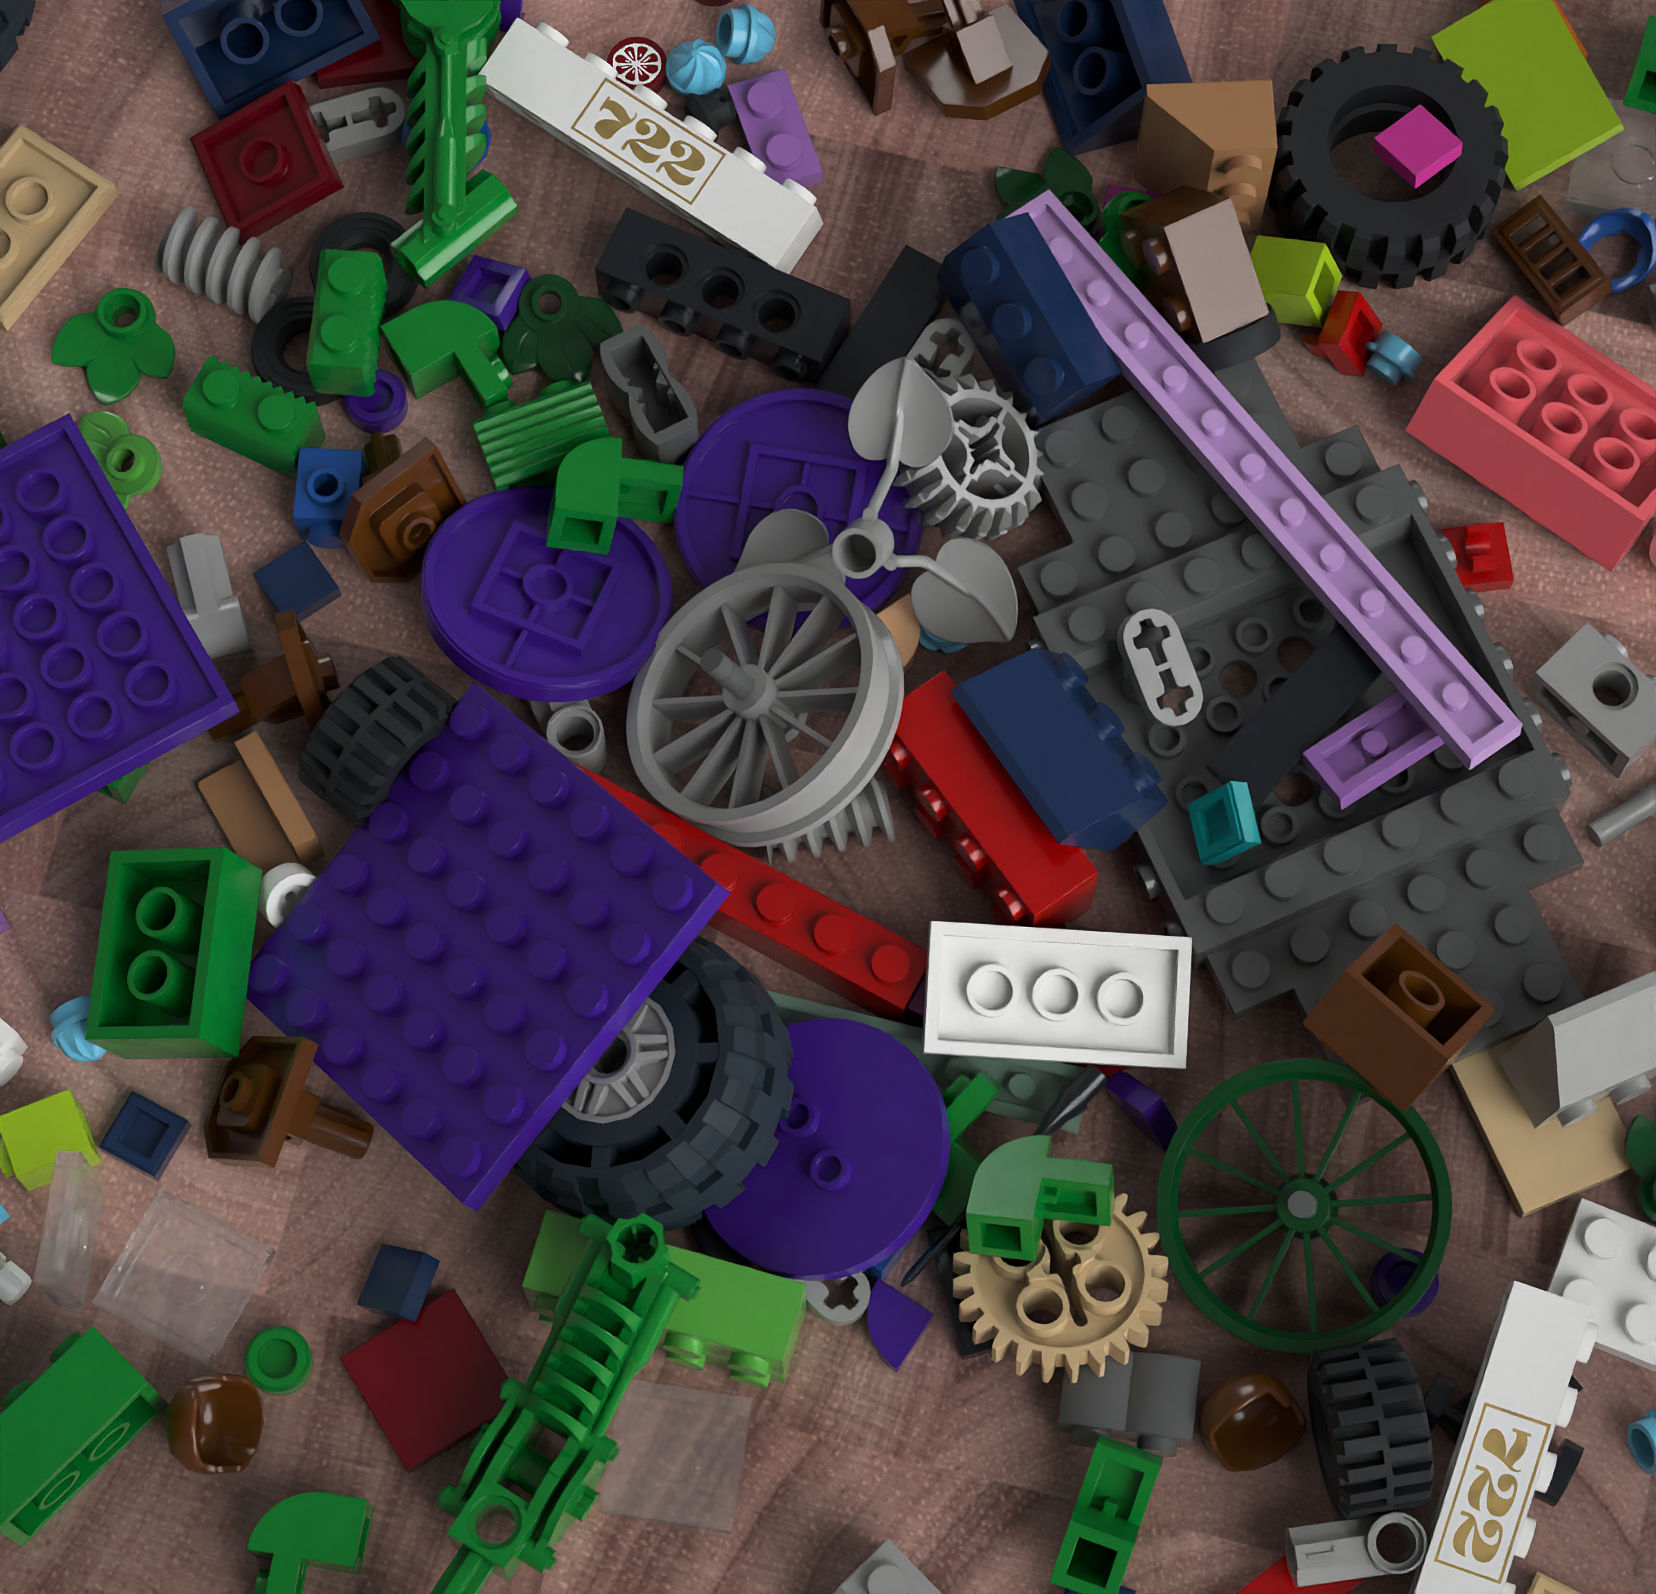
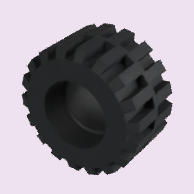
(372, 736)
(1370, 1428)

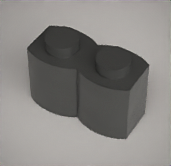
(648, 397)
(1138, 1402)

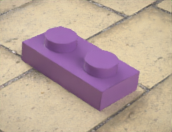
(776, 128)
(1370, 750)

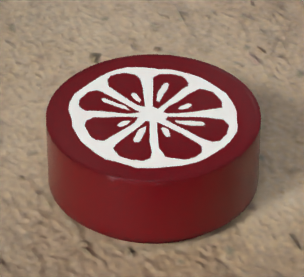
(639, 62)

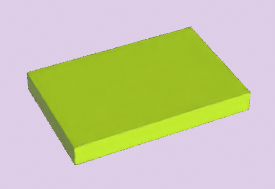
(1536, 82)

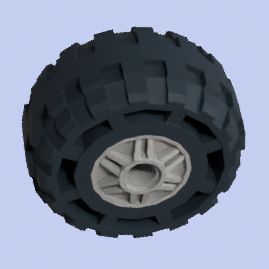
(672, 1102)

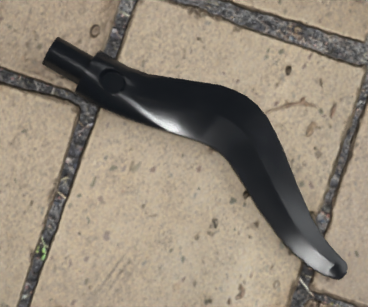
(1069, 1104)

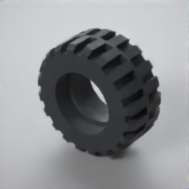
(1370, 235)

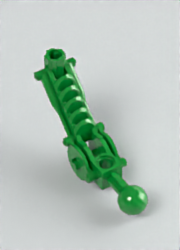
(445, 138)
(596, 1345)

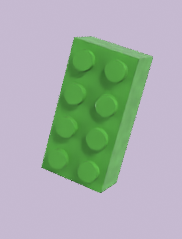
(736, 1320)

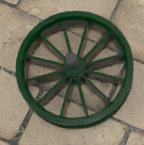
(1302, 1207)

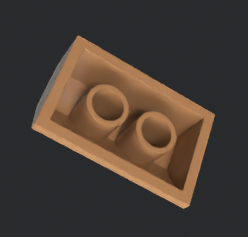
(1210, 140)

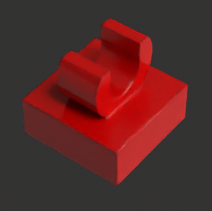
(1345, 333)
(1481, 556)

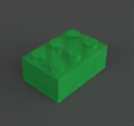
(174, 954)
(67, 1429)

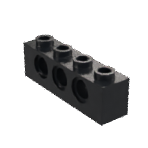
(648, 247)

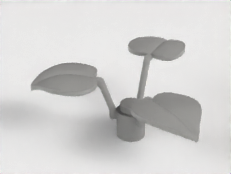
(968, 587)

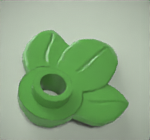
(113, 446)

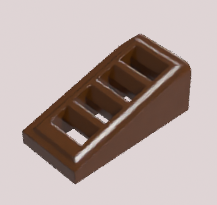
(1581, 295)

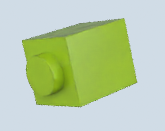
(1296, 279)
(37, 1132)

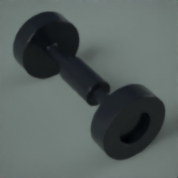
(1567, 1454)

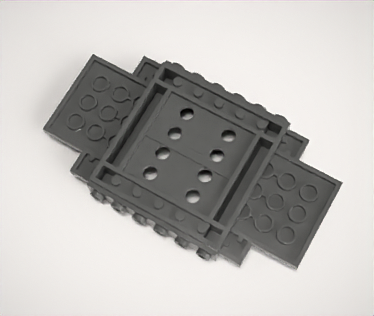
(1426, 850)

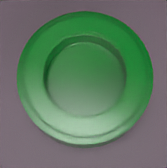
(279, 1361)

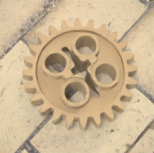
(1115, 1259)

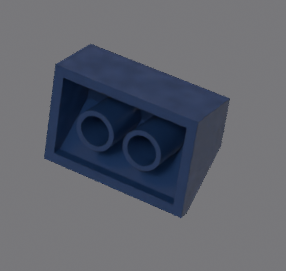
(258, 45)
(1102, 63)
(1026, 319)
(1063, 749)

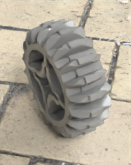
(987, 456)

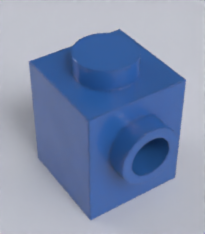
(323, 492)

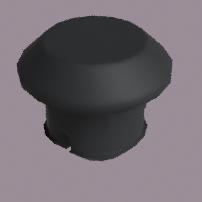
(711, 109)

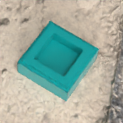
(1224, 823)

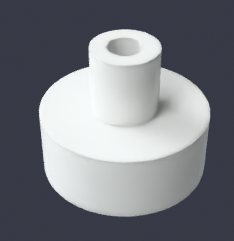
(283, 890)

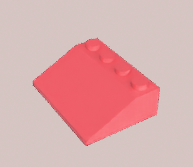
(1549, 430)

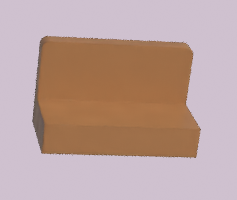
(260, 809)

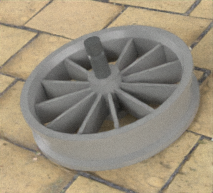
(765, 704)

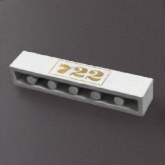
(650, 148)
(1505, 1443)

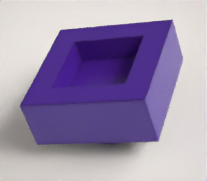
(492, 289)

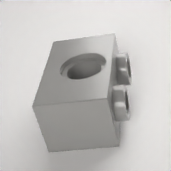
(1565, 691)

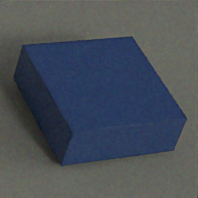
(297, 582)
(145, 1136)
(398, 1282)

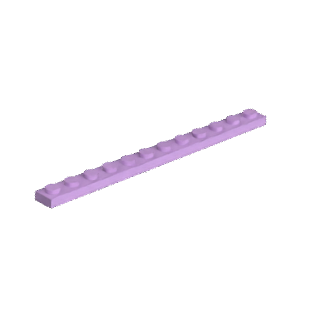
(1279, 498)

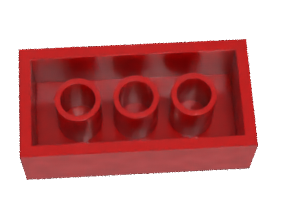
(984, 814)

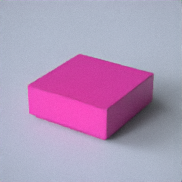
(1417, 146)

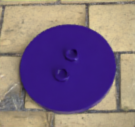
(785, 455)
(539, 615)
(851, 1159)

